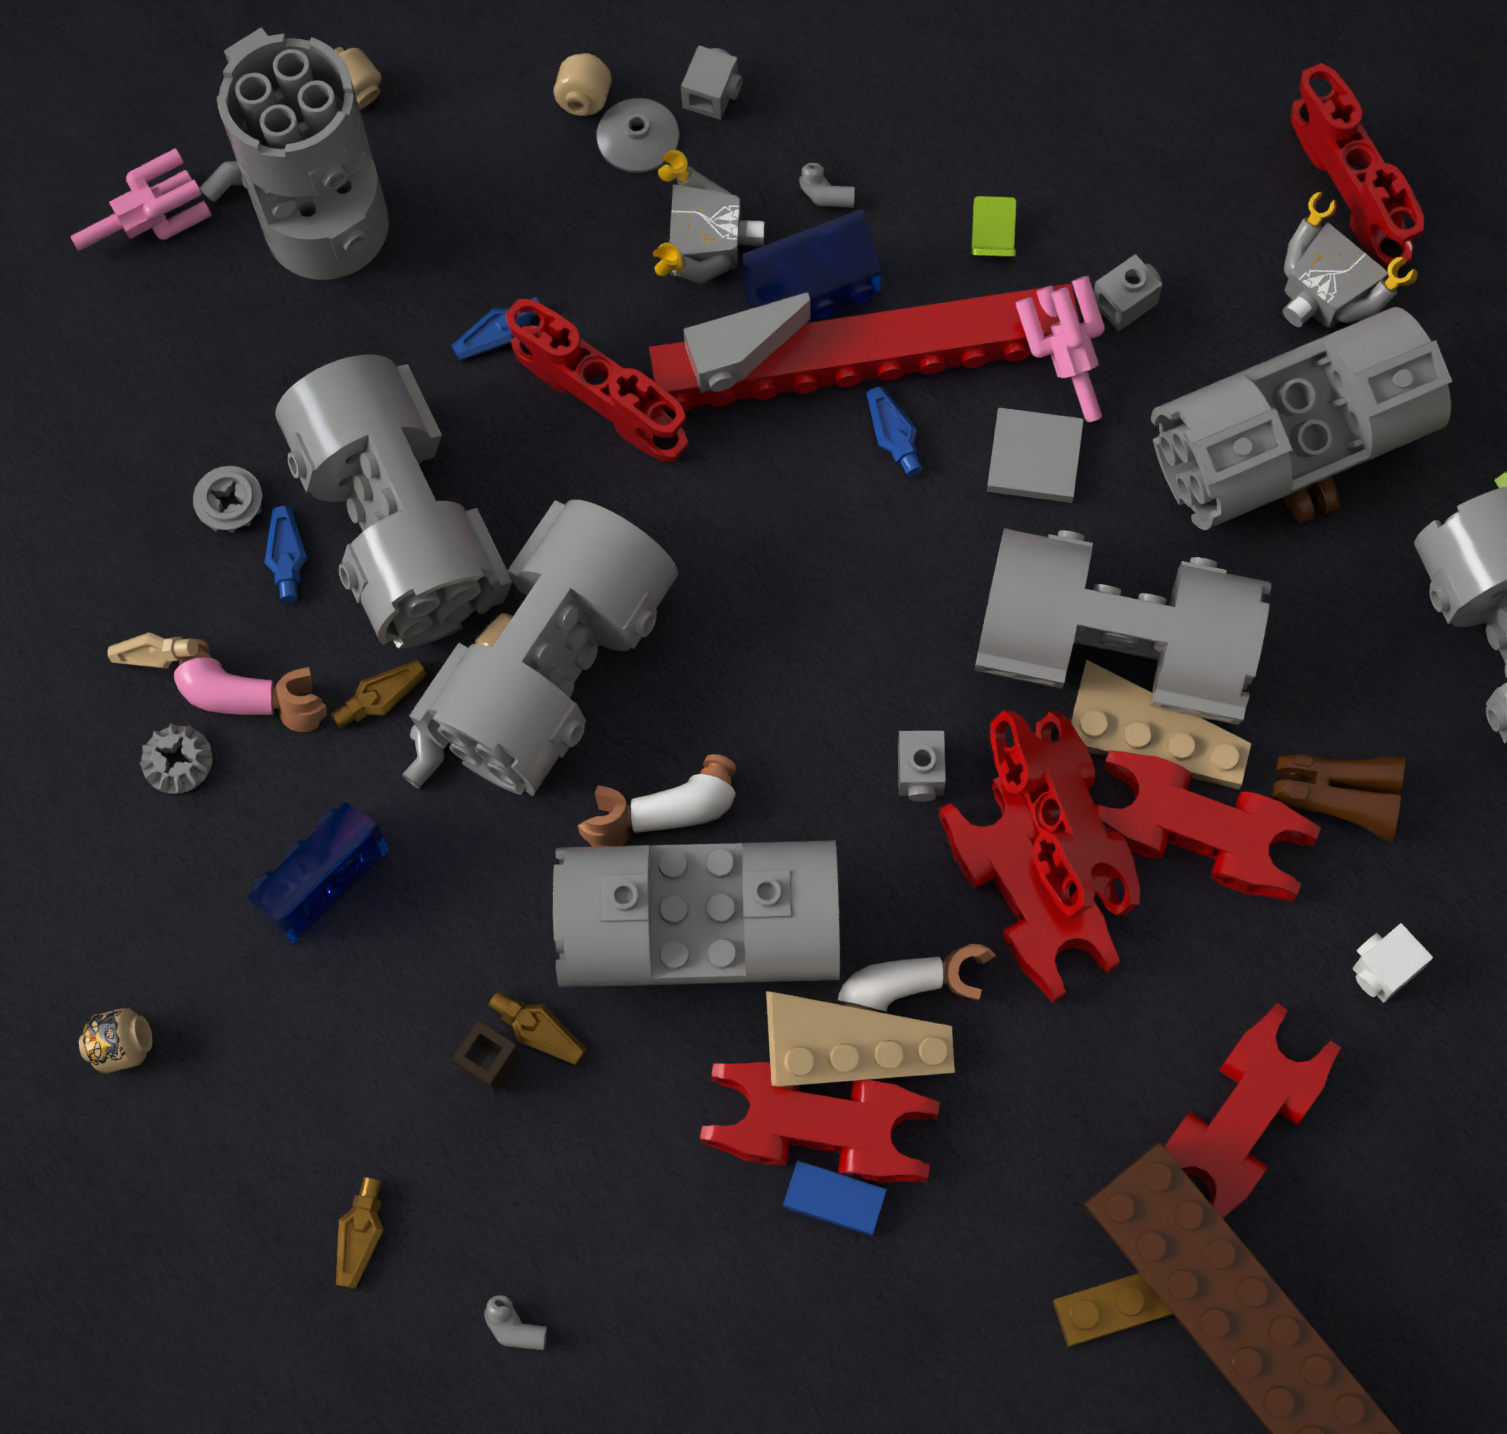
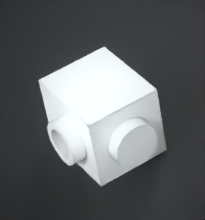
(1389, 962)

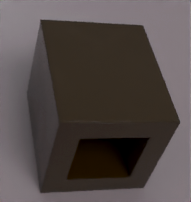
(486, 1057)

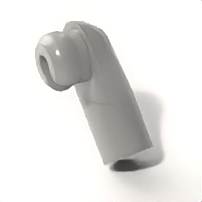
(225, 176)
(821, 191)
(427, 761)
(509, 1328)

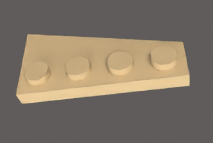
(1119, 717)
(844, 1043)

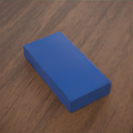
(834, 1198)

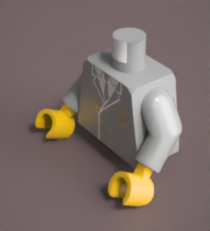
(703, 226)
(1334, 276)

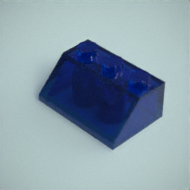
(828, 261)
(318, 871)

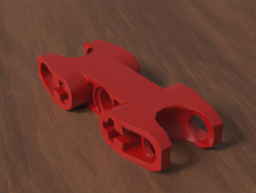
(1337, 140)
(625, 397)
(1071, 834)
(1230, 835)
(1006, 856)
(1265, 1086)
(853, 1127)

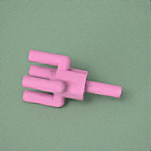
(146, 206)
(1070, 341)

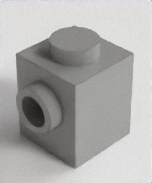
(710, 82)
(1128, 292)
(921, 764)

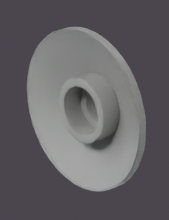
(641, 149)

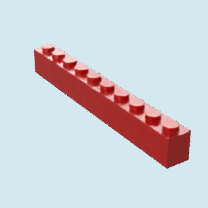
(869, 348)

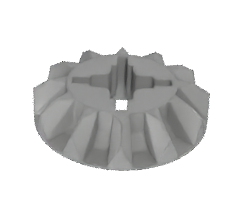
(221, 483)
(184, 775)

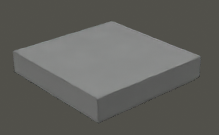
(1035, 455)

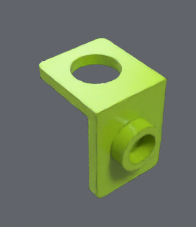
(993, 226)

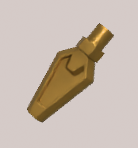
(380, 693)
(538, 1028)
(358, 1234)

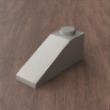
(737, 344)

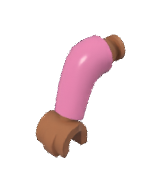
(214, 690)

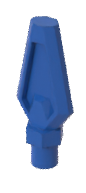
(489, 333)
(894, 430)
(285, 553)

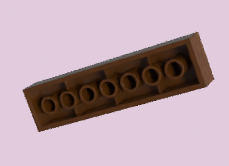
(1230, 1303)

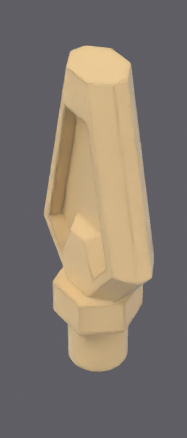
(152, 650)

